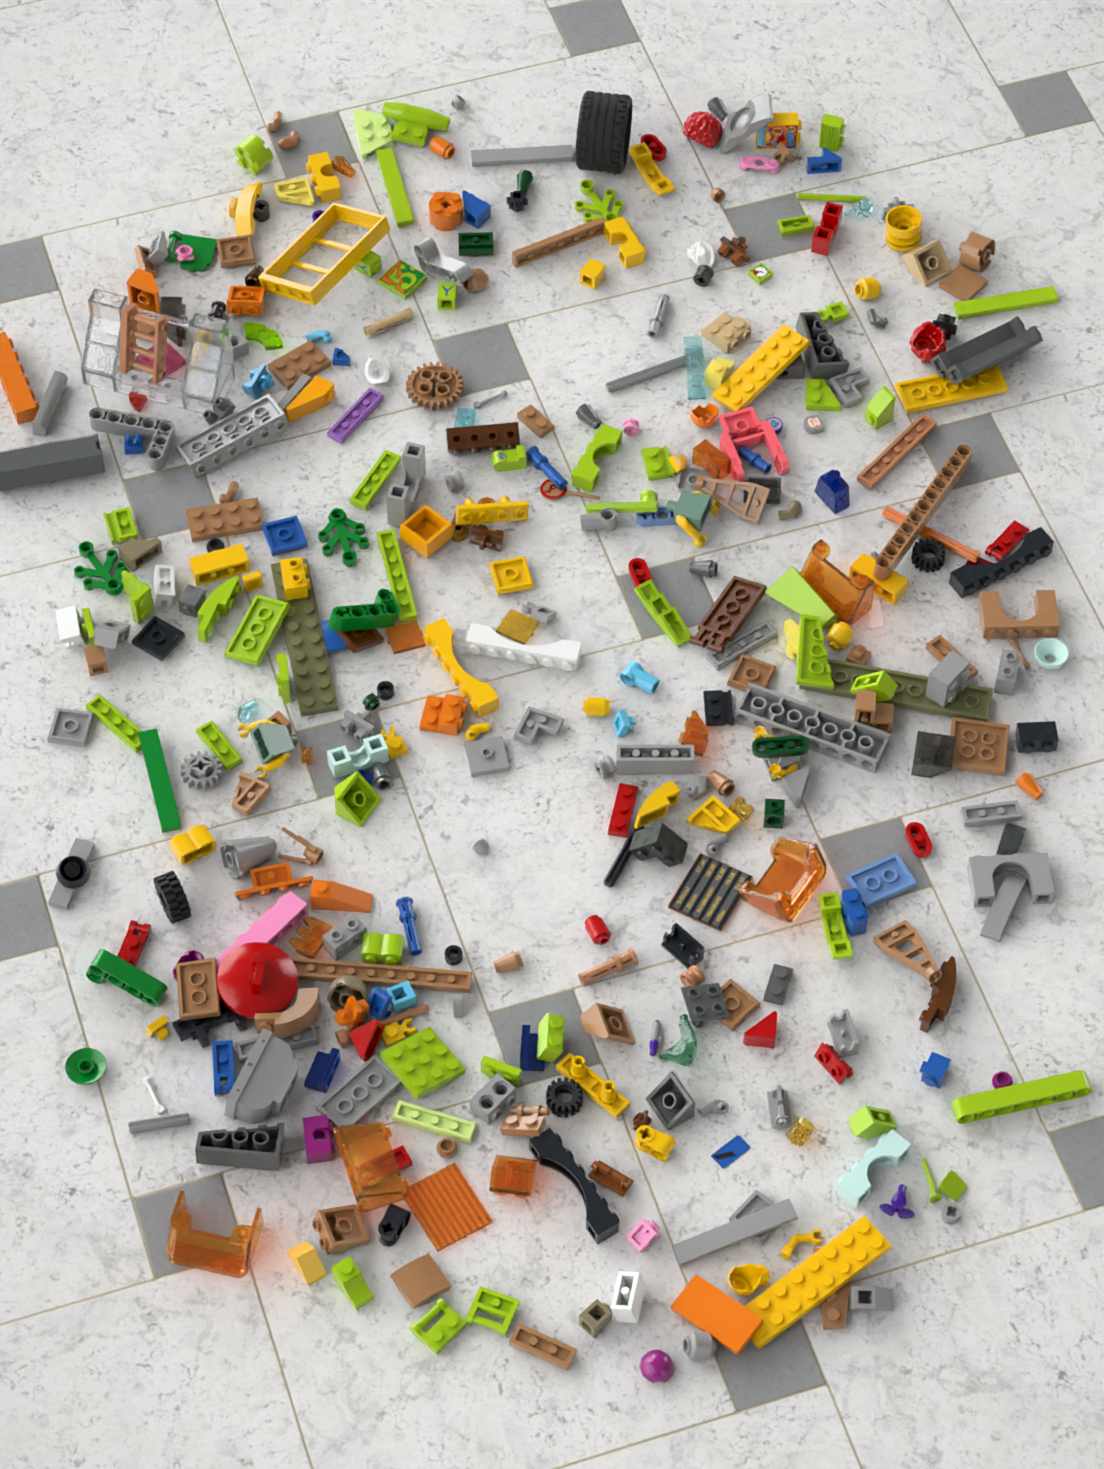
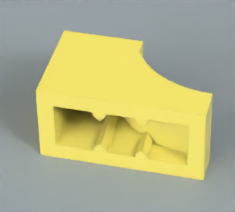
(718, 372)
(791, 631)

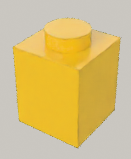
(592, 273)

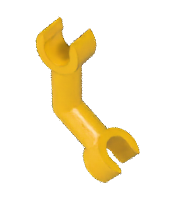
(788, 1249)

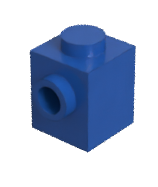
(935, 1070)

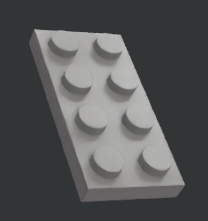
(359, 1093)

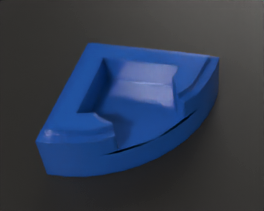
(340, 358)

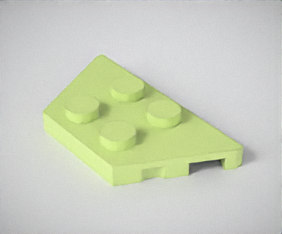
(372, 131)

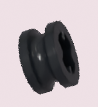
(385, 685)
(453, 949)

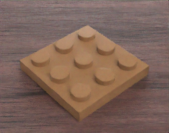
(980, 746)

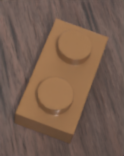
(142, 258)
(535, 421)

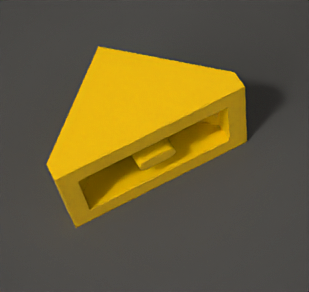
(307, 1262)

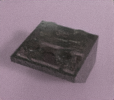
(175, 308)
(933, 754)

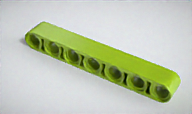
(1021, 1096)

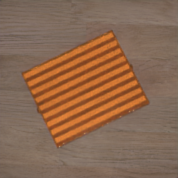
(446, 1207)

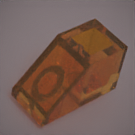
(695, 734)

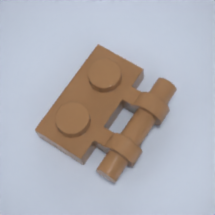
(521, 1125)

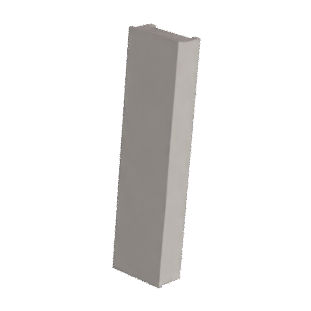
(826, 731)

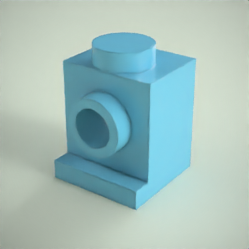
(402, 996)

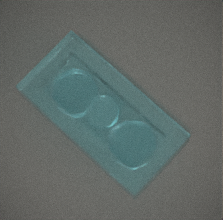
(465, 417)

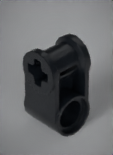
(393, 1224)

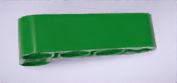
(380, 614)
(126, 977)

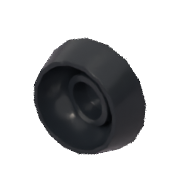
(73, 872)

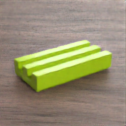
(797, 227)

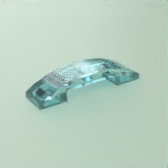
(695, 367)

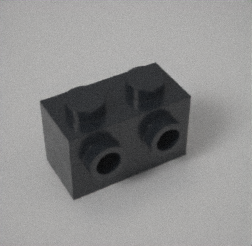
(1036, 737)

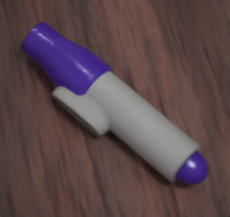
(655, 1038)

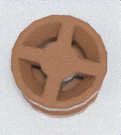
(692, 977)

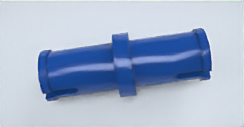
(754, 459)

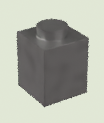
(191, 600)

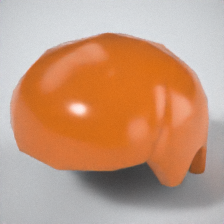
(705, 416)

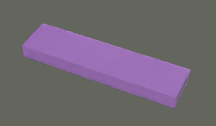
(355, 415)

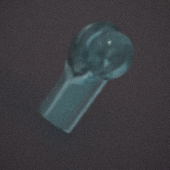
(244, 710)

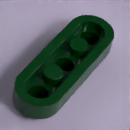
(787, 743)

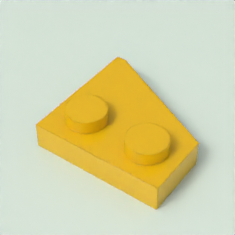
(714, 817)

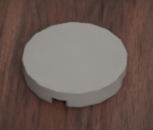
(687, 478)

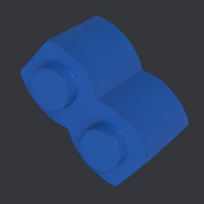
(854, 911)

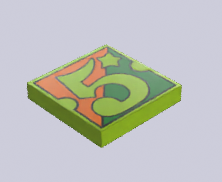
(402, 279)

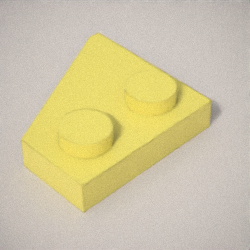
(295, 191)

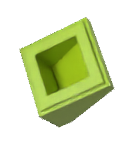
(952, 1186)

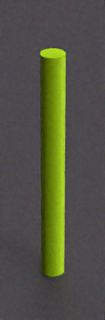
(830, 197)

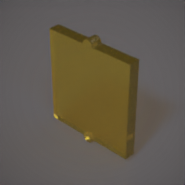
(517, 626)

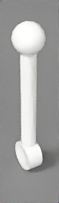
(159, 1108)

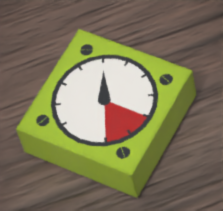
(760, 273)

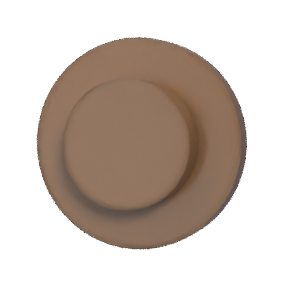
(446, 1148)

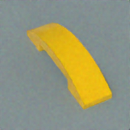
(649, 171)
(245, 207)

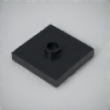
(158, 638)

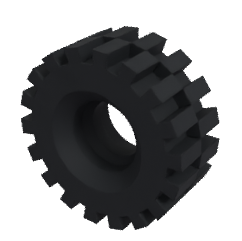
(172, 897)

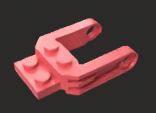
(745, 429)

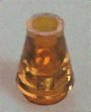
(342, 166)

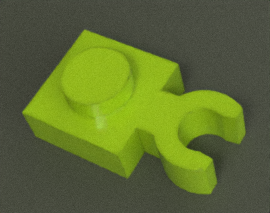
(834, 312)

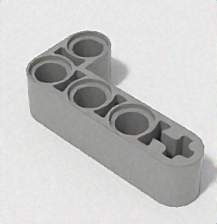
(441, 265)

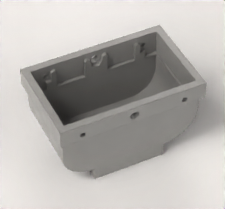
(265, 1083)

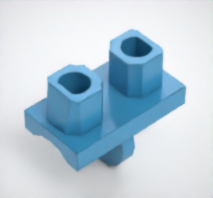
(259, 381)

